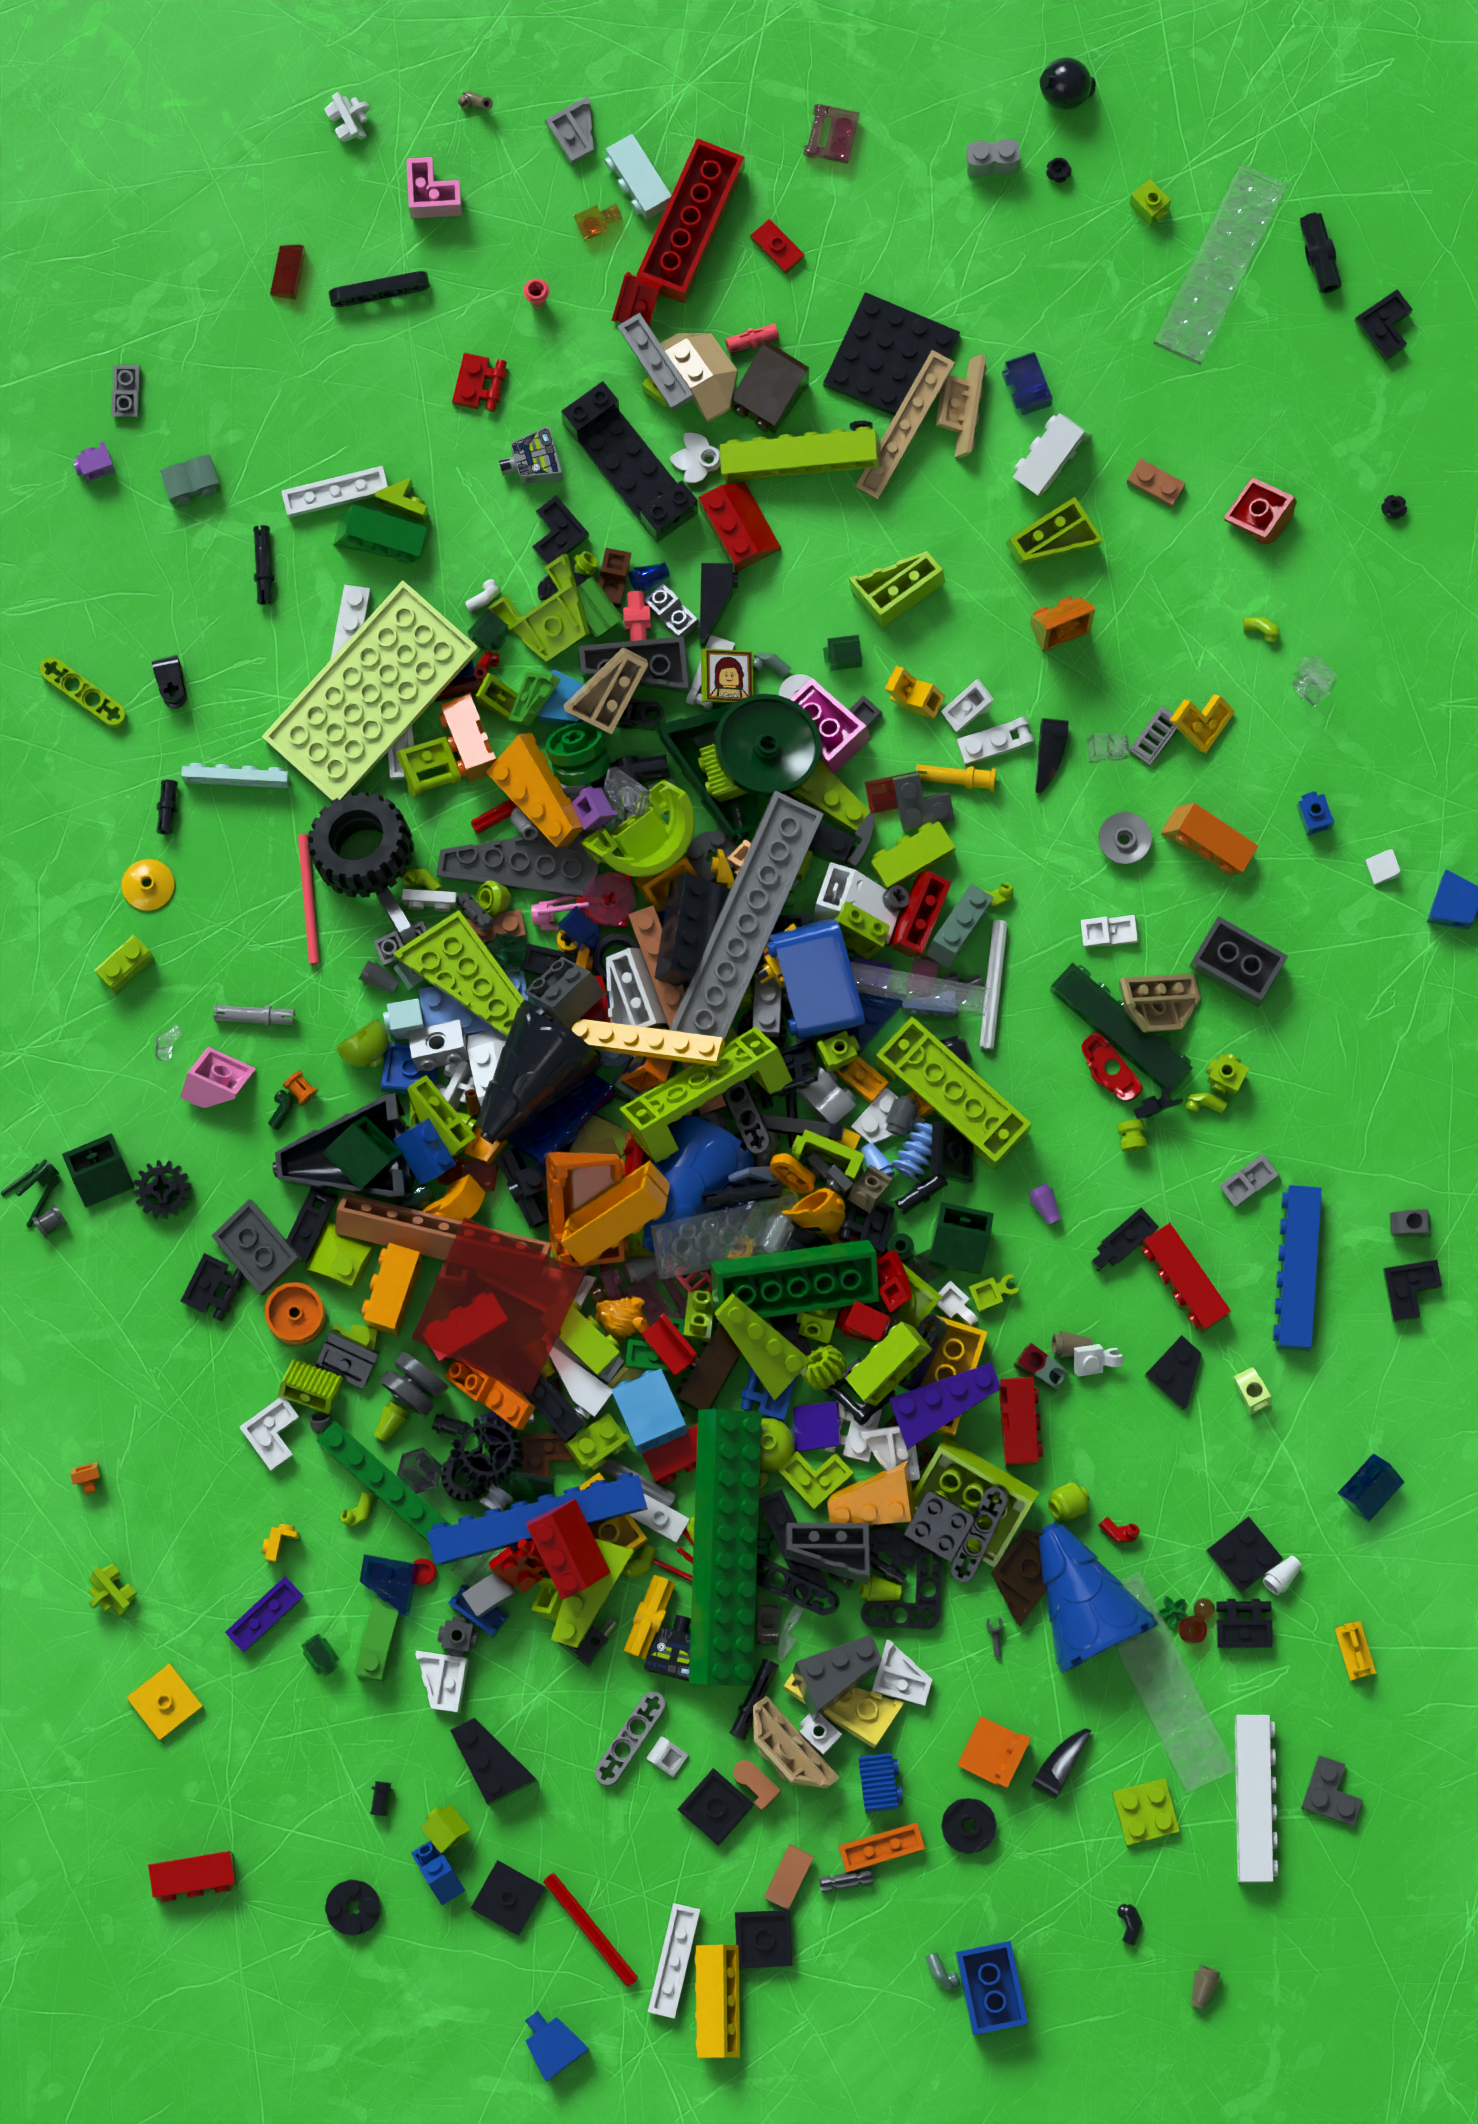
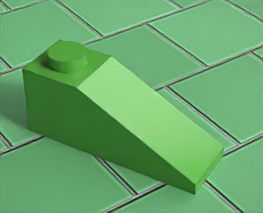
(377, 1641)

